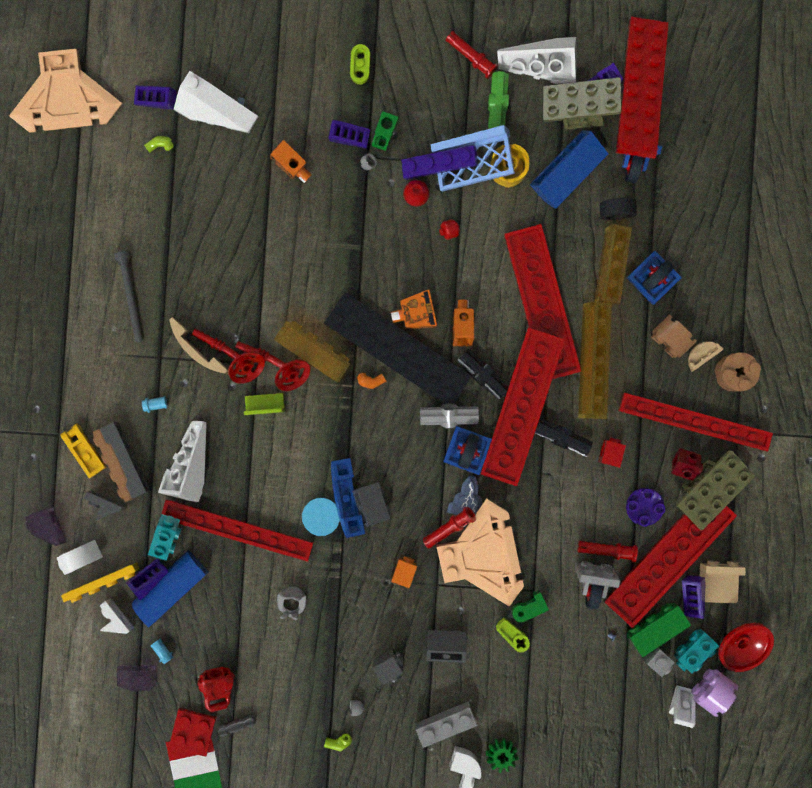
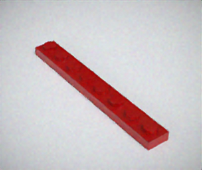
(695, 422)
(238, 530)

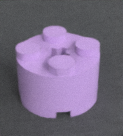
(715, 692)

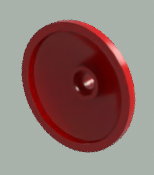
(746, 647)

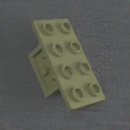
(582, 102)
(714, 488)

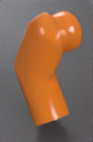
(371, 383)

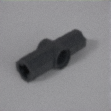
(483, 374)
(563, 437)

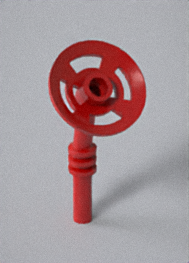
(242, 360)
(288, 370)

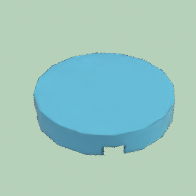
(320, 516)

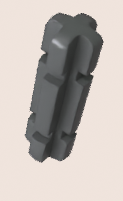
(236, 725)

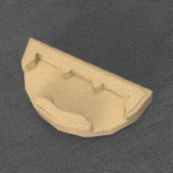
(702, 353)

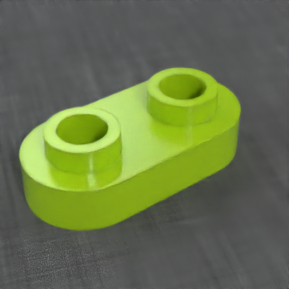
(360, 65)

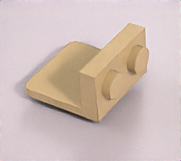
(721, 581)

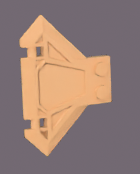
(64, 96)
(484, 555)

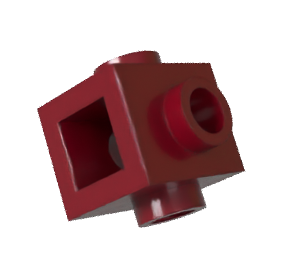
(686, 464)

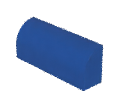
(569, 168)
(173, 586)

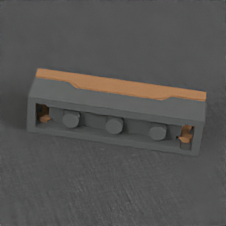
(121, 461)

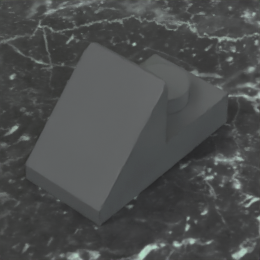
(108, 505)

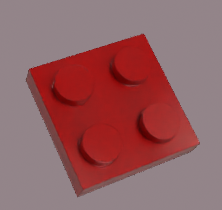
(192, 732)

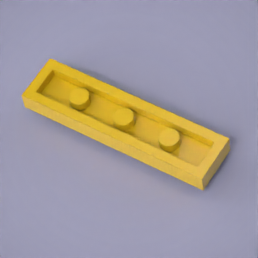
(108, 580)

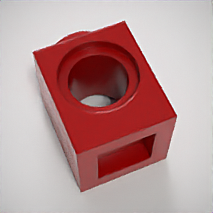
(612, 452)

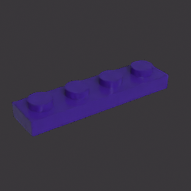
(439, 162)

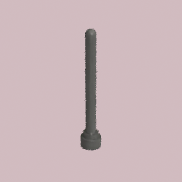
(123, 260)

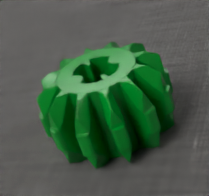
(496, 750)

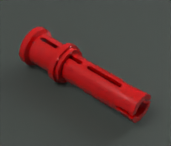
(478, 59)
(455, 523)
(617, 551)

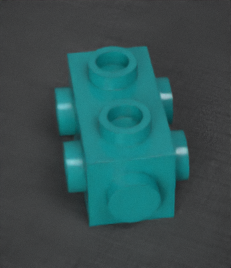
(165, 533)
(695, 651)

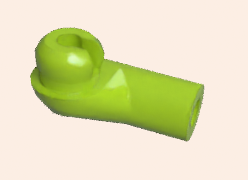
(159, 141)
(338, 744)

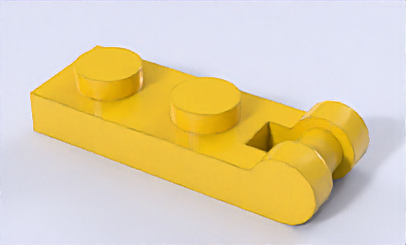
(83, 451)

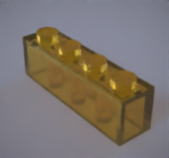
(613, 264)
(312, 351)

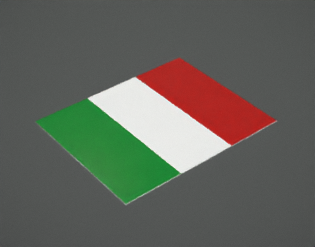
(194, 770)

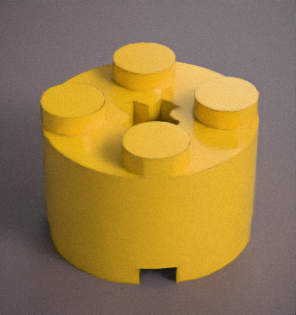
(520, 163)

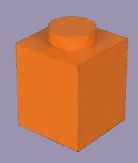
(404, 571)

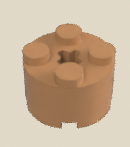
(674, 337)
(748, 371)

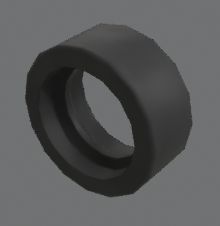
(618, 209)

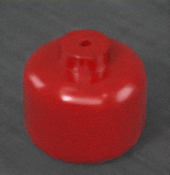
(449, 229)

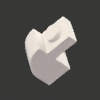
(79, 557)
(467, 764)

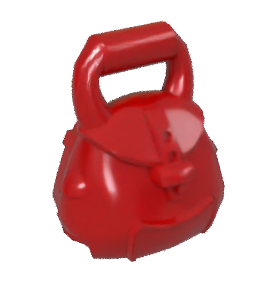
(216, 684)

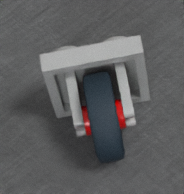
(595, 581)

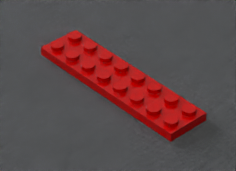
(642, 88)
(541, 292)
(522, 406)
(664, 566)

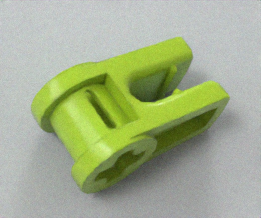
(511, 634)

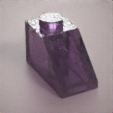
(45, 526)
(136, 677)

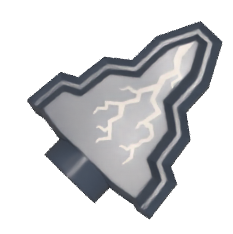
(467, 497)

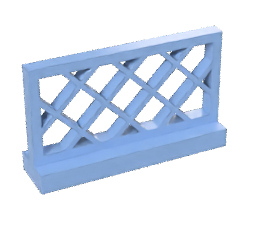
(478, 139)

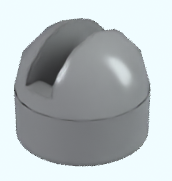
(368, 158)
(356, 707)

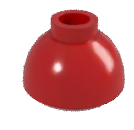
(416, 193)

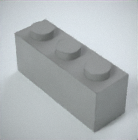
(445, 724)

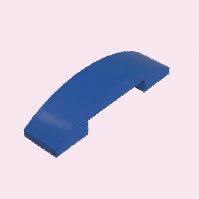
(345, 502)

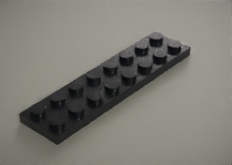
(397, 349)

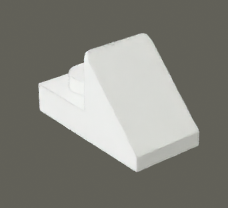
(119, 622)
(683, 707)

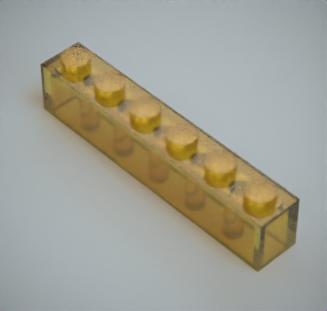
(595, 360)

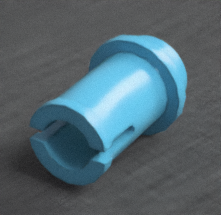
(154, 404)
(162, 651)

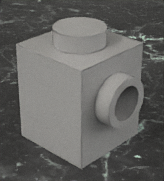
(659, 662)

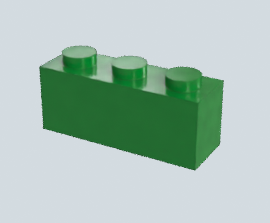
(658, 629)

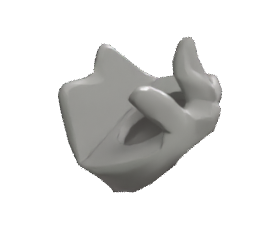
(291, 593)

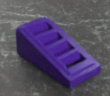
(167, 97)
(350, 127)
(698, 585)
(146, 587)

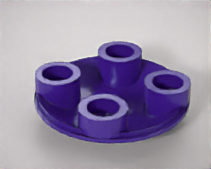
(645, 506)

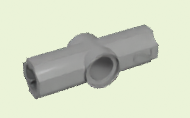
(448, 415)

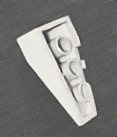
(545, 59)
(206, 103)
(187, 473)

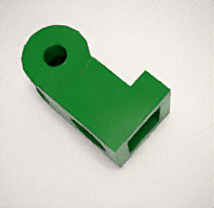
(385, 131)
(530, 609)

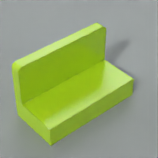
(264, 404)

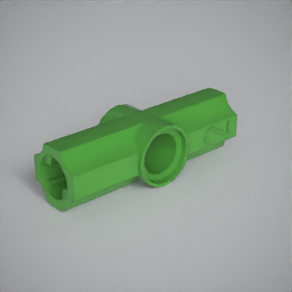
(498, 99)

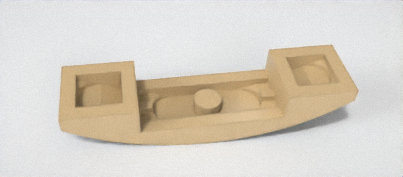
(180, 333)

